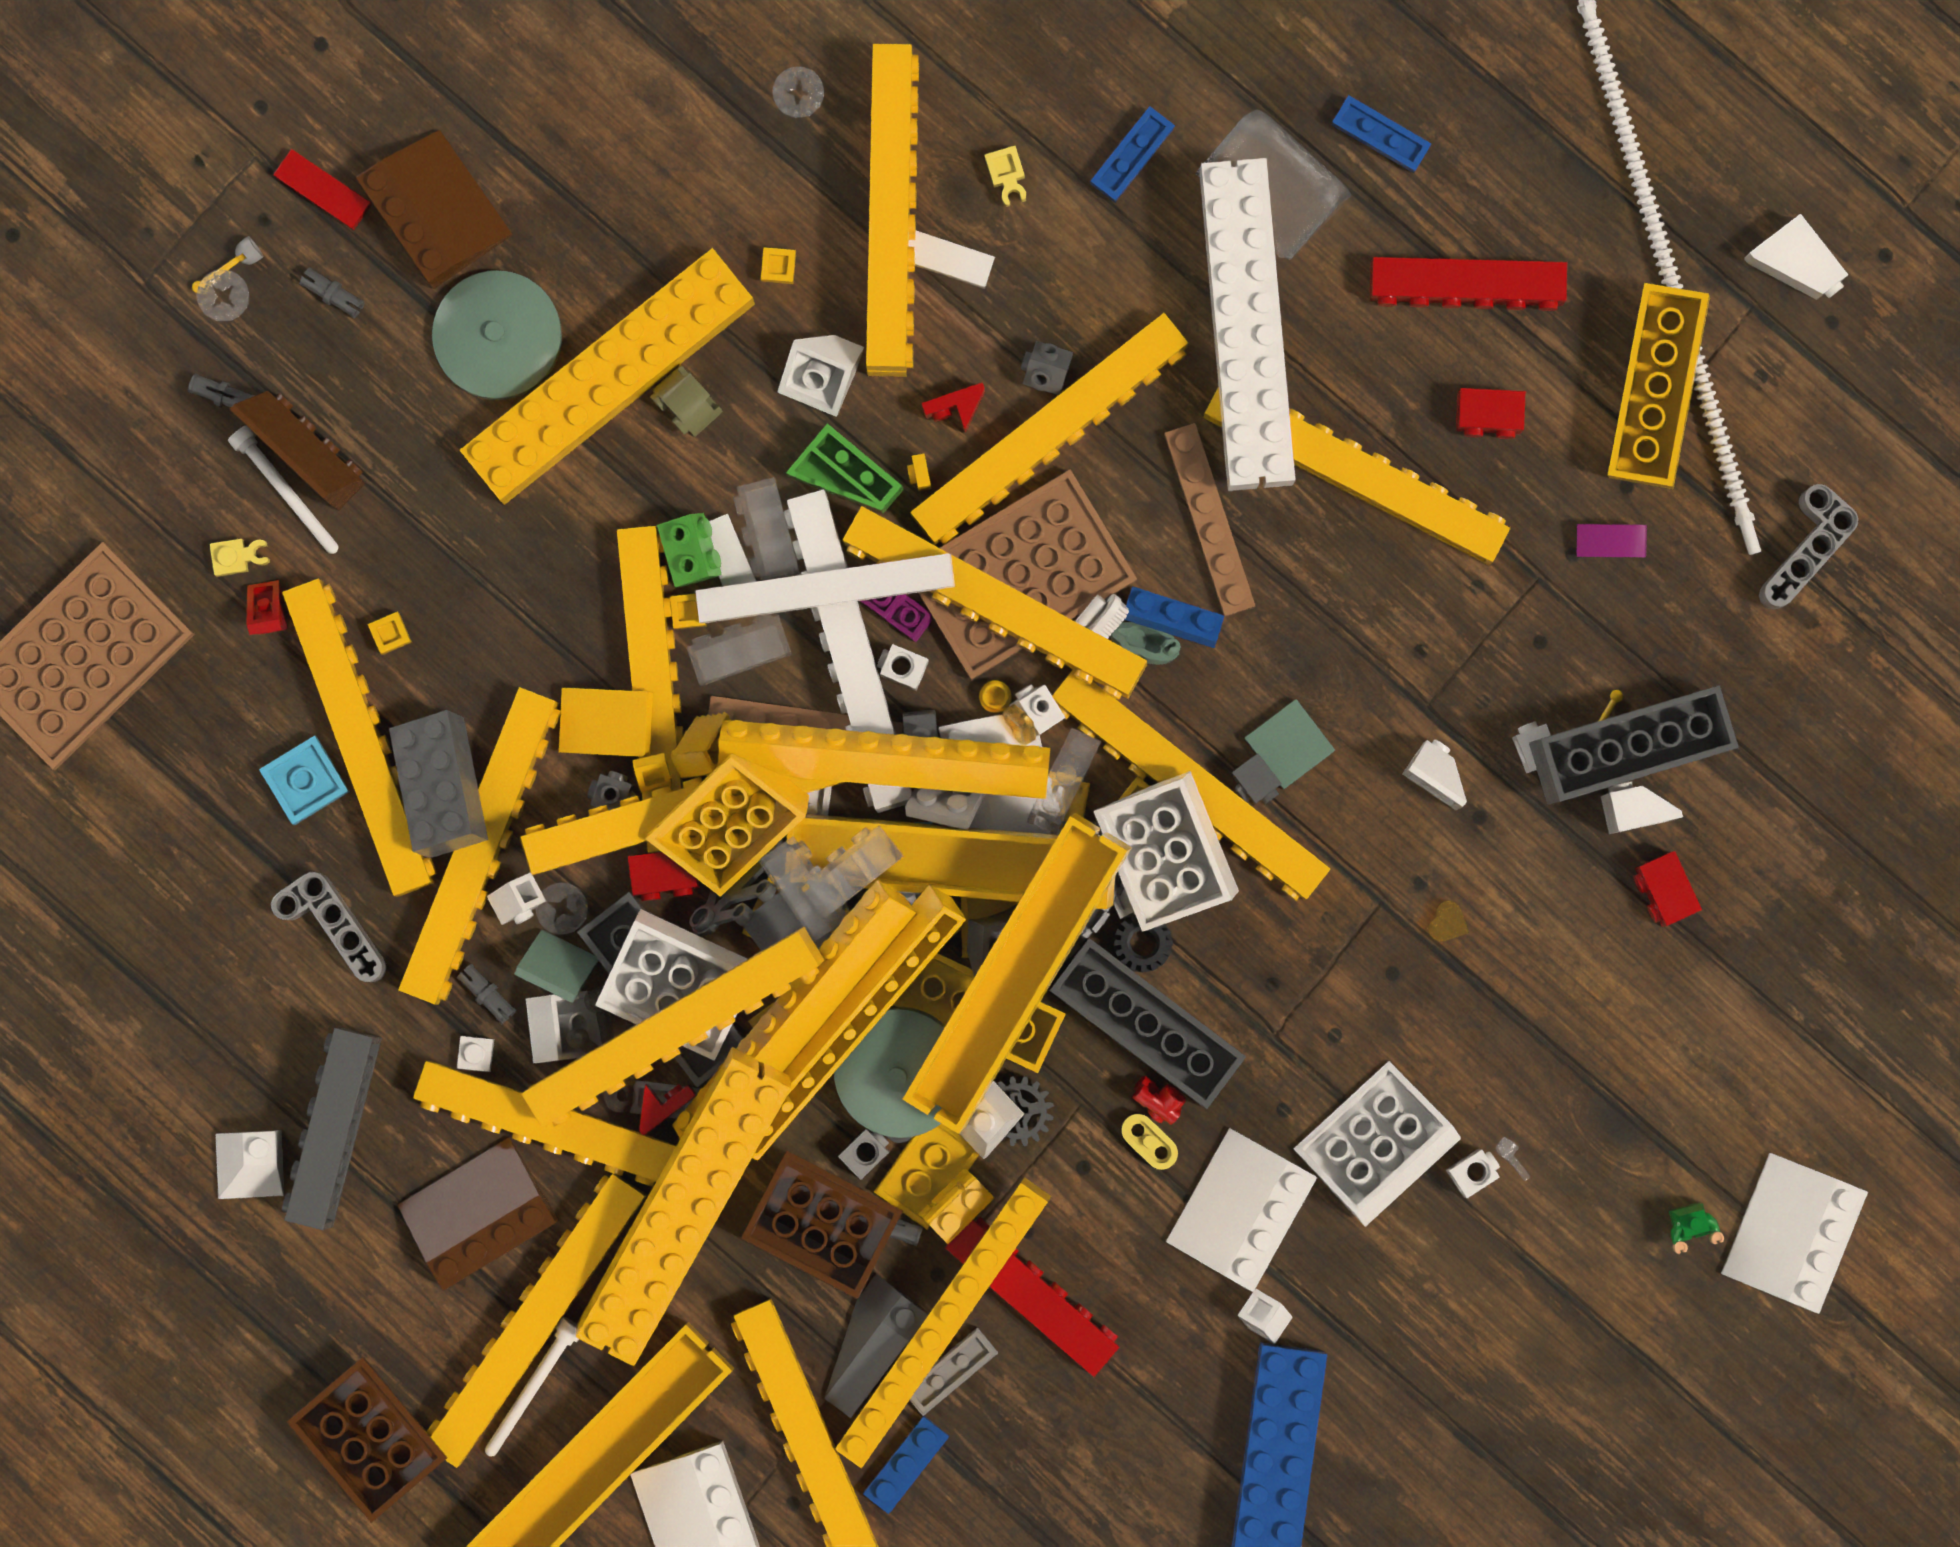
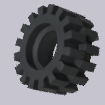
(1130, 958)

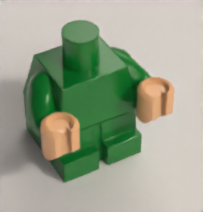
(1691, 1222)

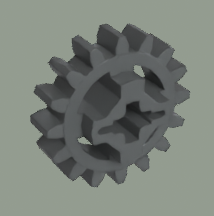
(1033, 1108)

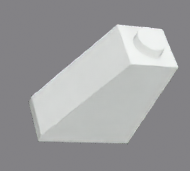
(1799, 260)

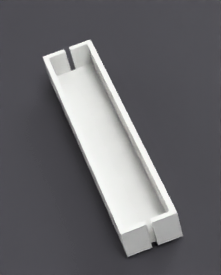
(1247, 324)

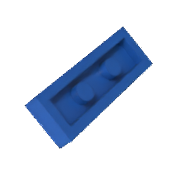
(1381, 134)
(1132, 154)
(1173, 617)
(906, 1464)

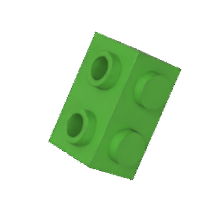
(690, 549)

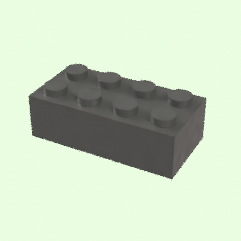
(438, 784)

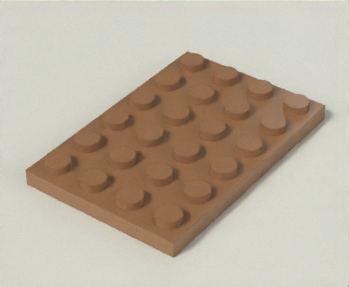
(1043, 547)
(84, 654)

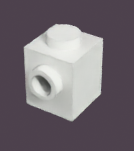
(1039, 707)
(516, 899)

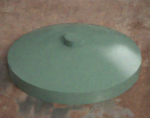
(497, 335)
(883, 1068)

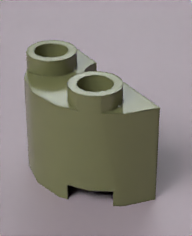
(686, 400)

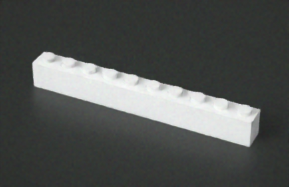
(844, 635)

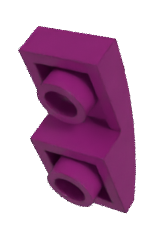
(1611, 540)
(902, 614)

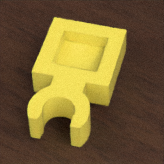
(1006, 170)
(232, 556)

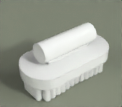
(1103, 615)

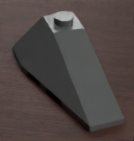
(875, 1336)

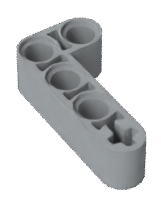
(1804, 552)
(336, 931)

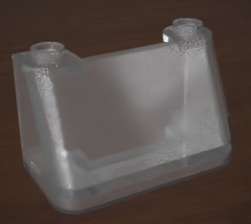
(1300, 187)

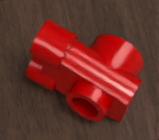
(1161, 1104)

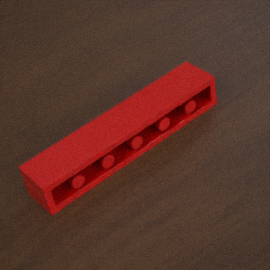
(1468, 282)
(1043, 1304)

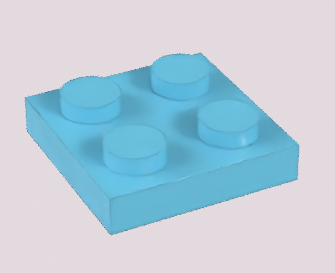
(304, 780)

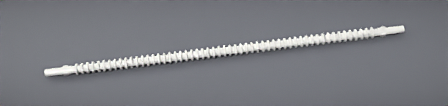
(1635, 164)

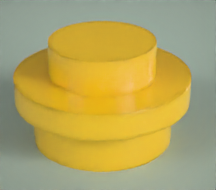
(995, 696)

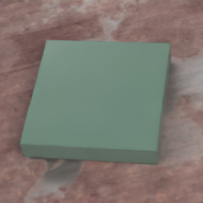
(1290, 743)
(556, 966)

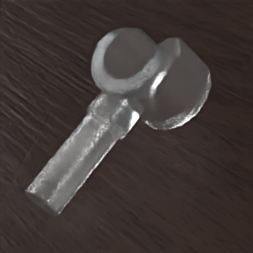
(1506, 1150)

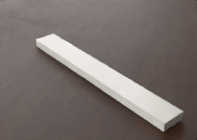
(825, 588)

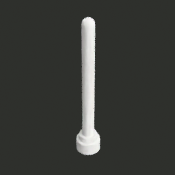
(245, 441)
(564, 1336)

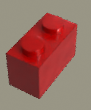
(1490, 412)
(659, 874)
(1666, 889)

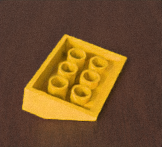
(730, 822)

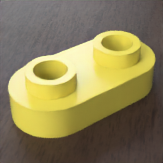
(1149, 1141)

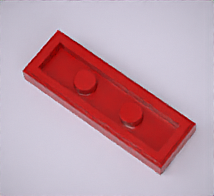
(322, 189)

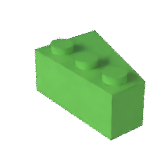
(845, 472)

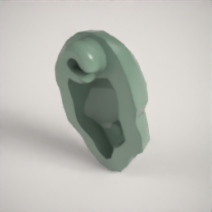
(1146, 642)

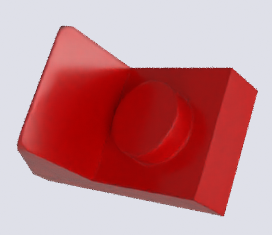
(964, 401)
(265, 608)
(656, 1112)

